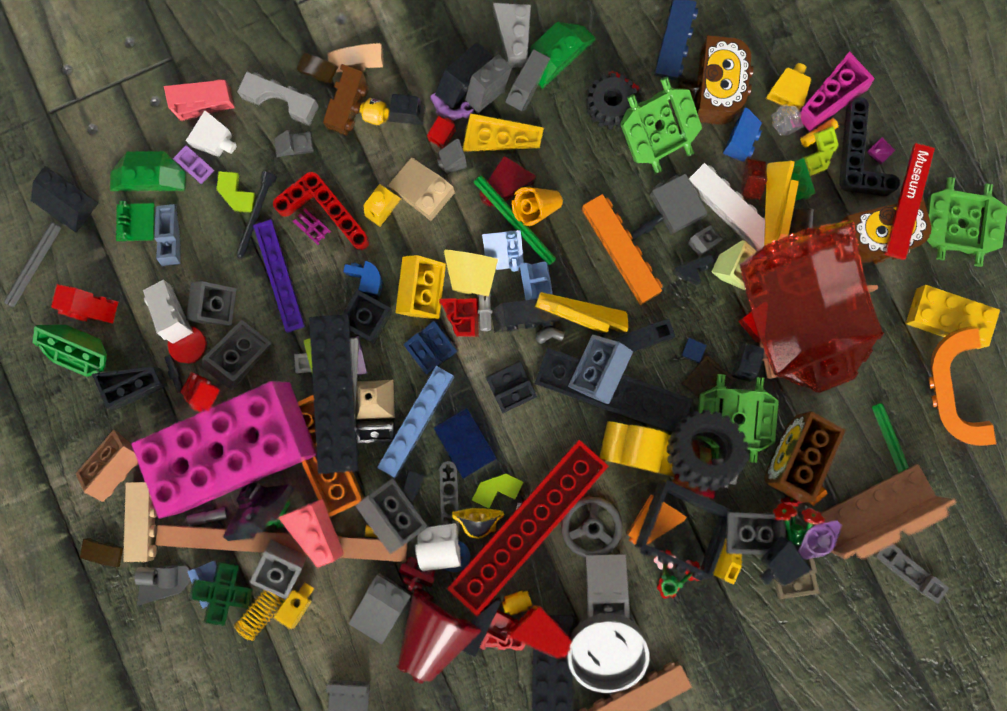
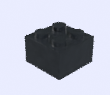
(367, 316)

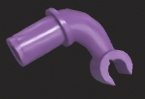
(445, 111)

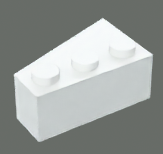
(166, 312)

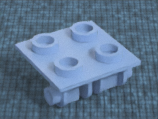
(505, 247)

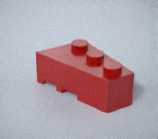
(83, 305)

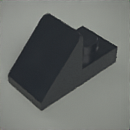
(689, 271)

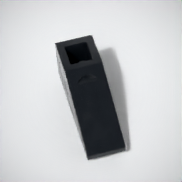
(647, 336)

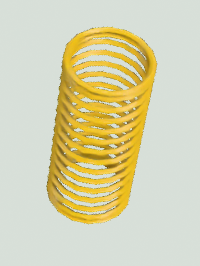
(248, 629)

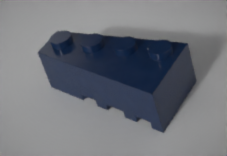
(675, 39)

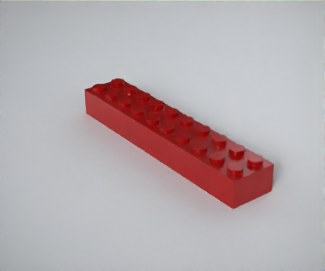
(527, 527)

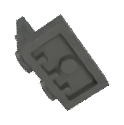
(348, 695)

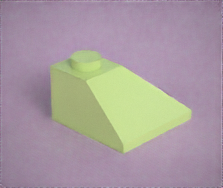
(728, 263)

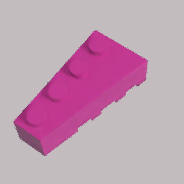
(839, 89)

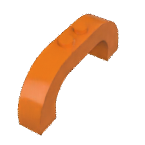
(952, 344)

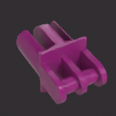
(313, 228)

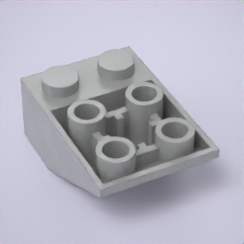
(607, 585)

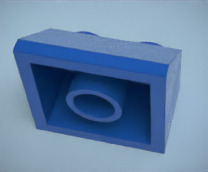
(743, 136)

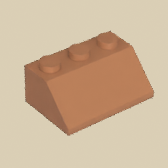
(107, 466)

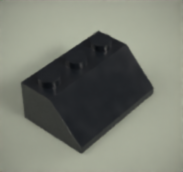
(61, 199)

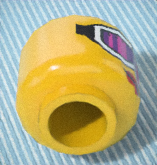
(374, 111)

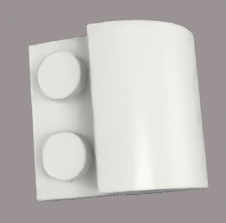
(438, 547)

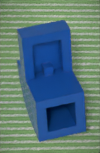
(371, 279)

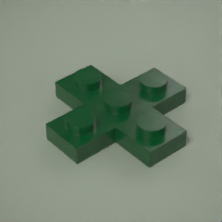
(220, 594)

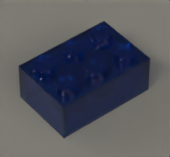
(465, 443)

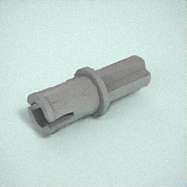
(485, 313)

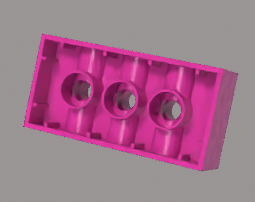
(245, 460)

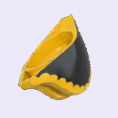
(478, 521)

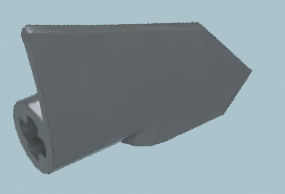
(160, 582)

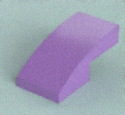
(193, 164)

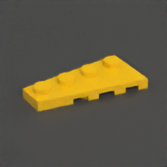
(498, 134)

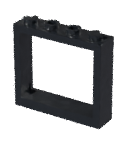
(717, 540)

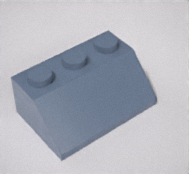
(600, 368)

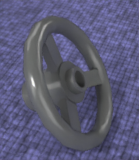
(598, 532)

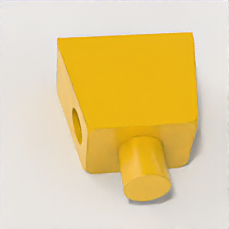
(791, 87)
(380, 204)
(288, 613)

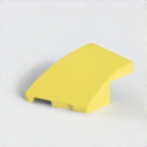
(470, 272)

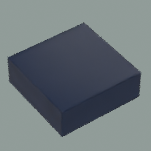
(693, 350)

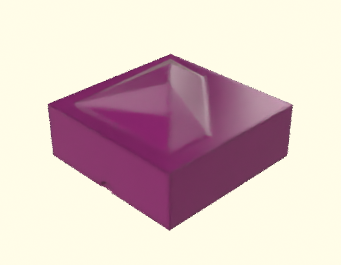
(881, 151)

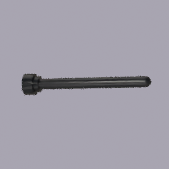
(267, 180)

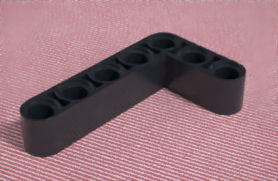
(857, 154)

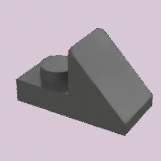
(293, 144)
(704, 240)

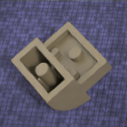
(802, 586)

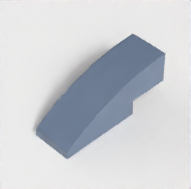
(167, 235)

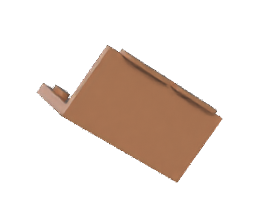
(882, 511)

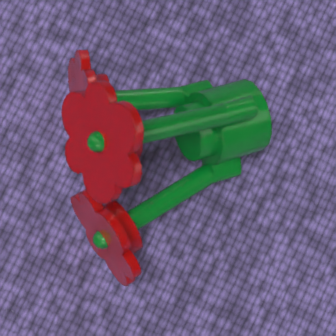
(787, 510)
(669, 584)

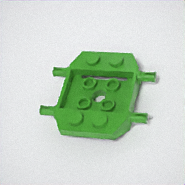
(639, 121)
(950, 205)
(745, 403)

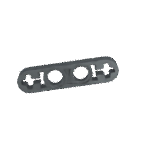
(445, 499)

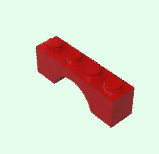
(199, 392)

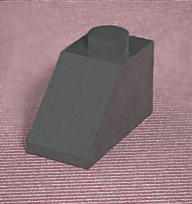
(452, 157)

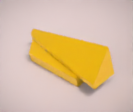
(779, 200)
(583, 313)

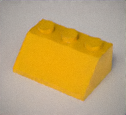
(420, 287)

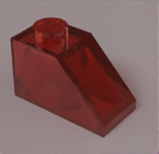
(754, 179)

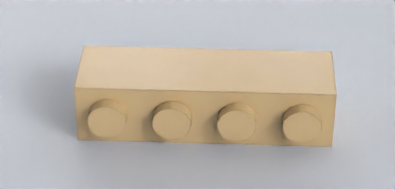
(139, 524)

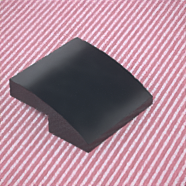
(511, 386)

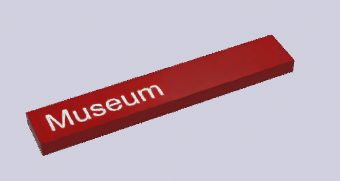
(909, 201)

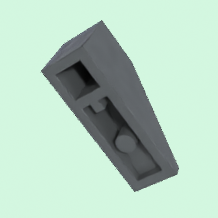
(527, 81)

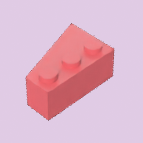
(194, 98)
(314, 532)

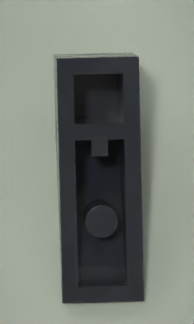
(483, 622)

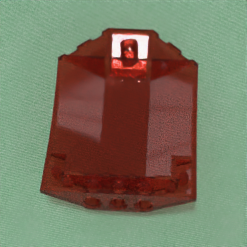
(812, 306)

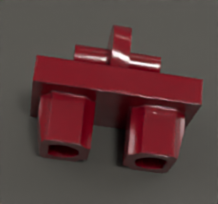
(409, 570)

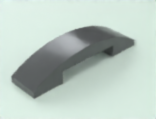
(912, 573)

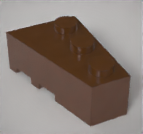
(346, 101)

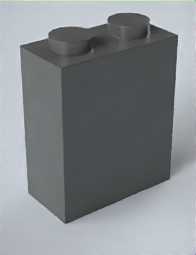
(488, 83)
(678, 203)

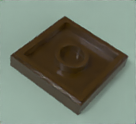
(705, 377)

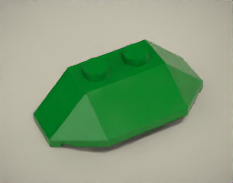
(561, 44)
(147, 173)
(71, 348)

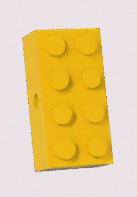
(946, 312)

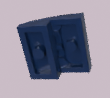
(431, 347)

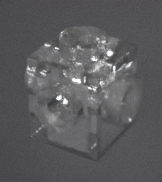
(787, 119)

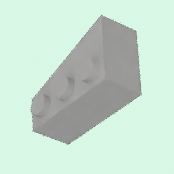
(513, 28)

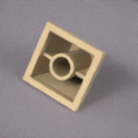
(382, 400)

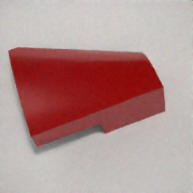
(462, 315)
(497, 636)

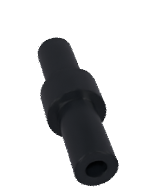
(647, 226)
(174, 373)

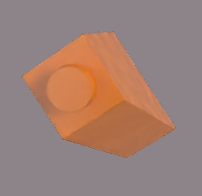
(666, 520)

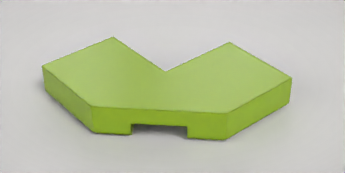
(827, 145)
(228, 186)
(488, 489)

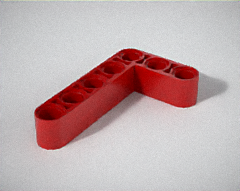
(328, 205)

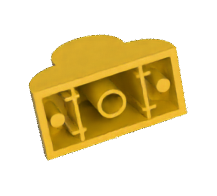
(636, 447)

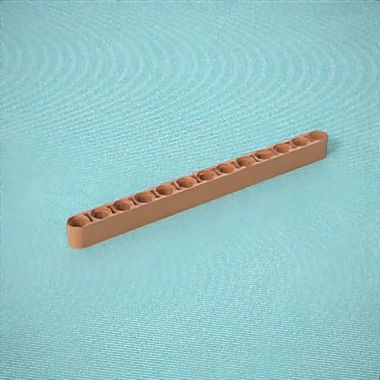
(212, 539)

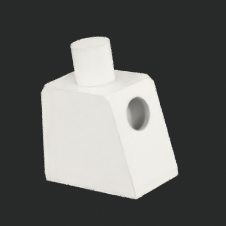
(211, 136)

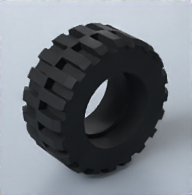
(724, 434)

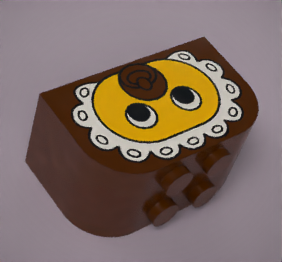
(722, 79)
(874, 227)
(804, 456)

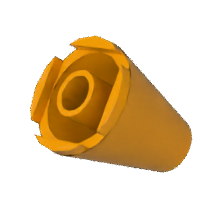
(535, 204)

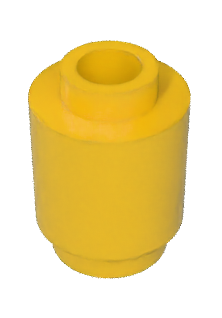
(517, 602)

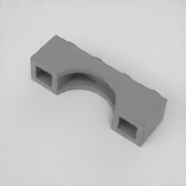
(257, 89)

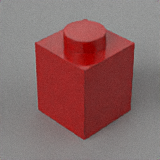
(441, 132)

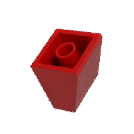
(540, 633)

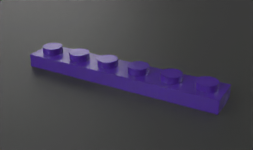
(279, 276)

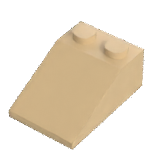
(422, 188)

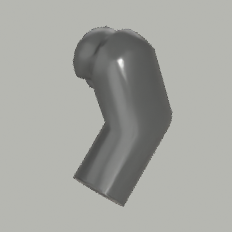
(549, 332)

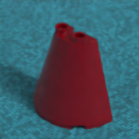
(432, 638)

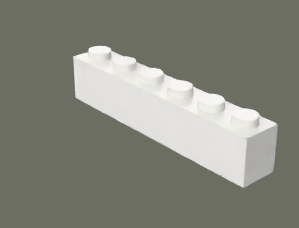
(729, 205)

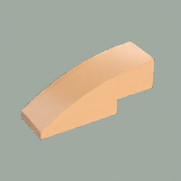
(358, 57)

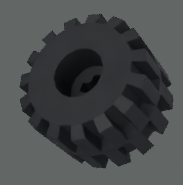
(609, 90)

